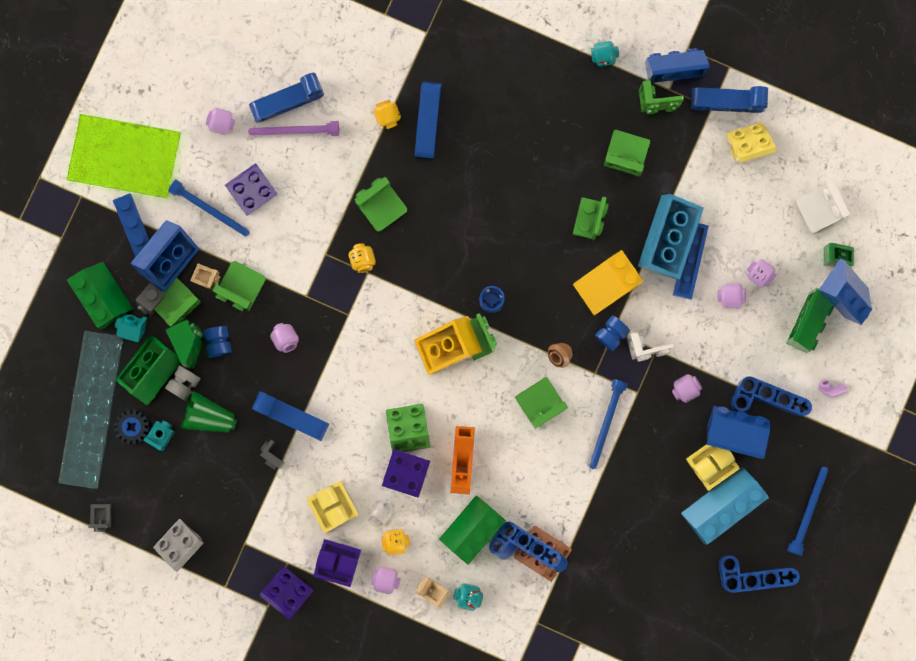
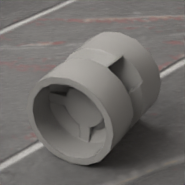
(182, 390)

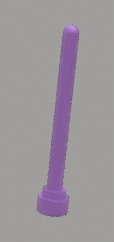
(331, 128)

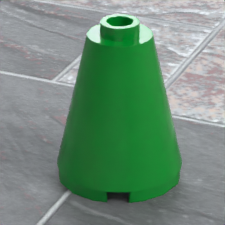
(207, 416)

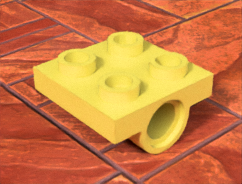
(750, 142)
(712, 465)
(332, 507)

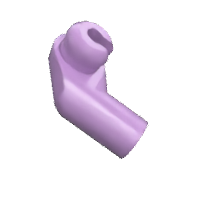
(830, 390)

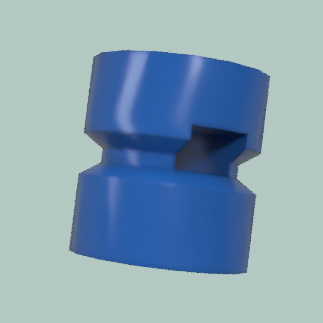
(491, 299)
(614, 331)
(217, 342)

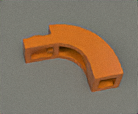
(462, 460)

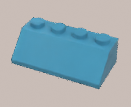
(670, 236)
(724, 505)

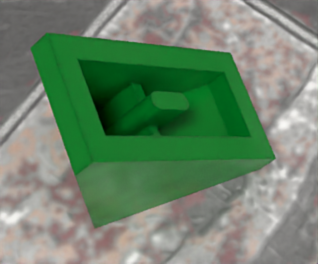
(835, 251)

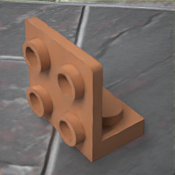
(536, 565)

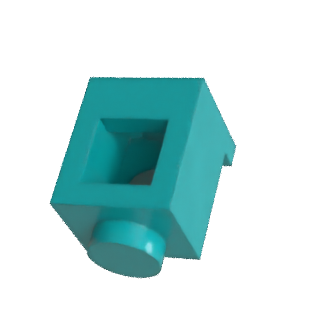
(130, 327)
(160, 443)

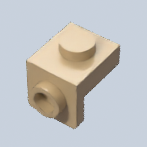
(205, 276)
(432, 592)

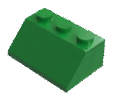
(100, 295)
(810, 322)
(186, 342)
(148, 370)
(472, 530)

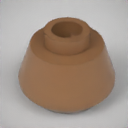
(560, 354)

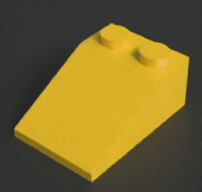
(608, 282)
(448, 345)

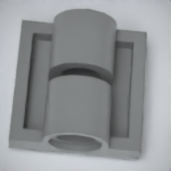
(178, 545)

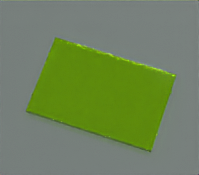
(123, 156)

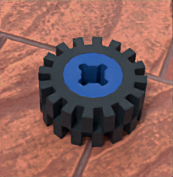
(128, 419)

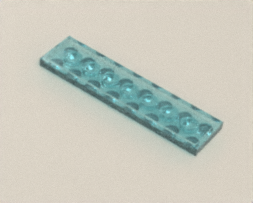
(91, 410)

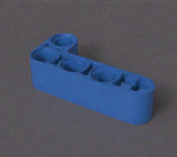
(287, 99)
(730, 100)
(427, 119)
(773, 399)
(290, 416)
(532, 547)
(760, 576)

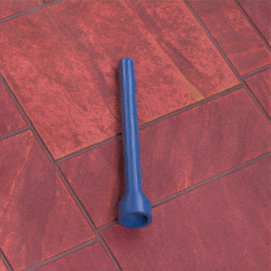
(177, 189)
(617, 388)
(797, 546)

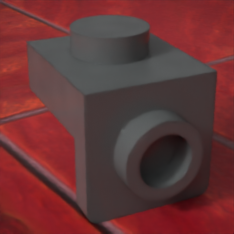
(149, 299)
(272, 460)
(100, 517)

